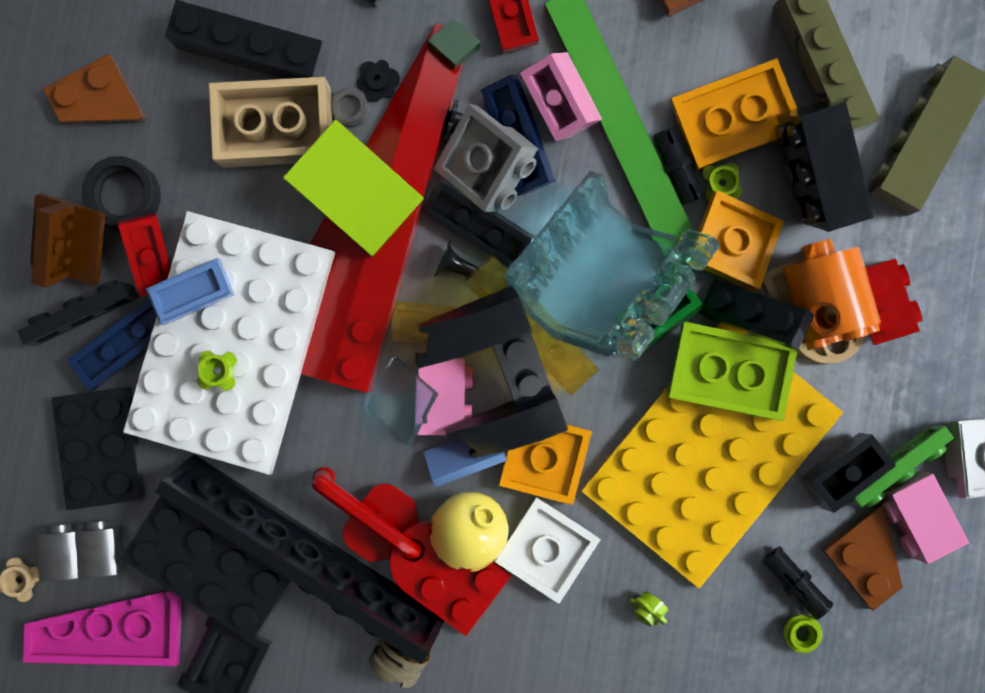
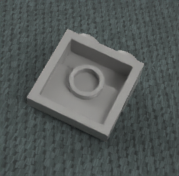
(486, 160)

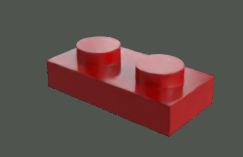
(513, 24)
(145, 251)

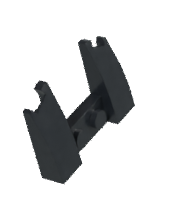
(501, 324)

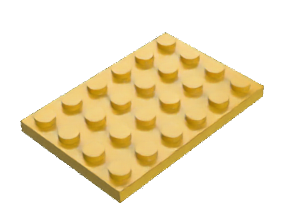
(703, 474)

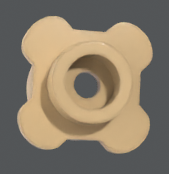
(11, 587)

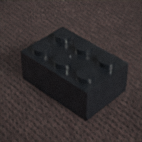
(824, 165)

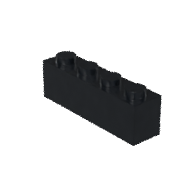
(245, 42)

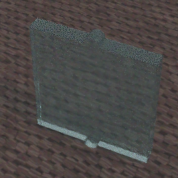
(401, 401)

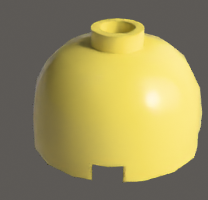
(469, 531)

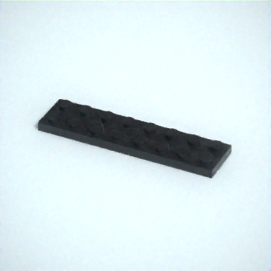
(302, 556)

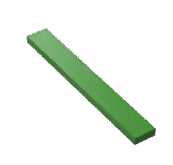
(619, 117)

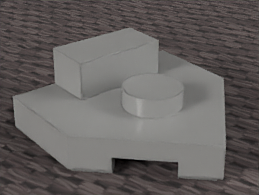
(967, 457)

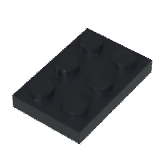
(94, 453)

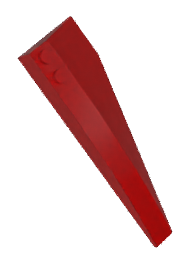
(365, 288)

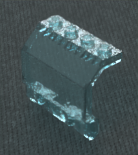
(599, 275)

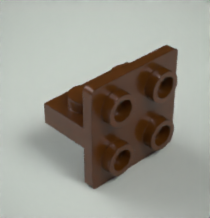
(65, 241)

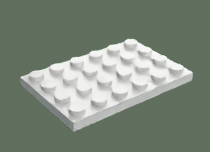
(264, 324)

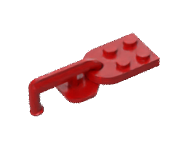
(388, 528)

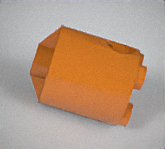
(835, 291)

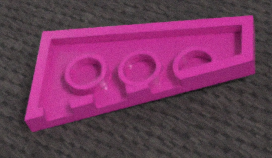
(116, 633)

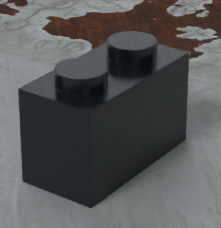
(847, 472)

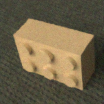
(267, 120)

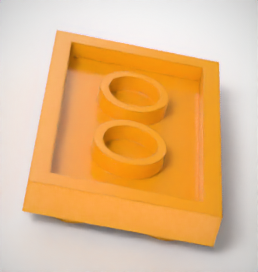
(733, 113)

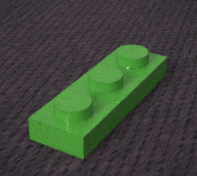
(925, 446)

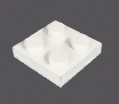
(547, 550)

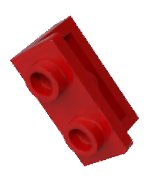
(896, 311)

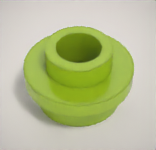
(813, 636)

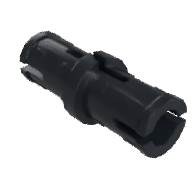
(678, 165)
(798, 583)

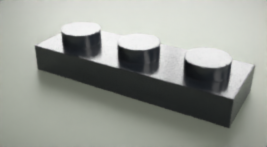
(484, 230)
(77, 313)
(757, 314)

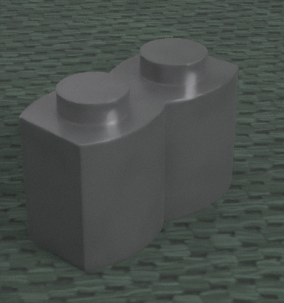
(79, 552)

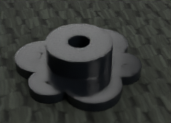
(376, 90)
(452, 122)

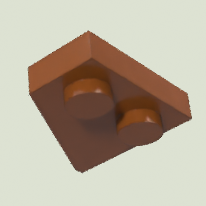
(94, 95)
(867, 558)

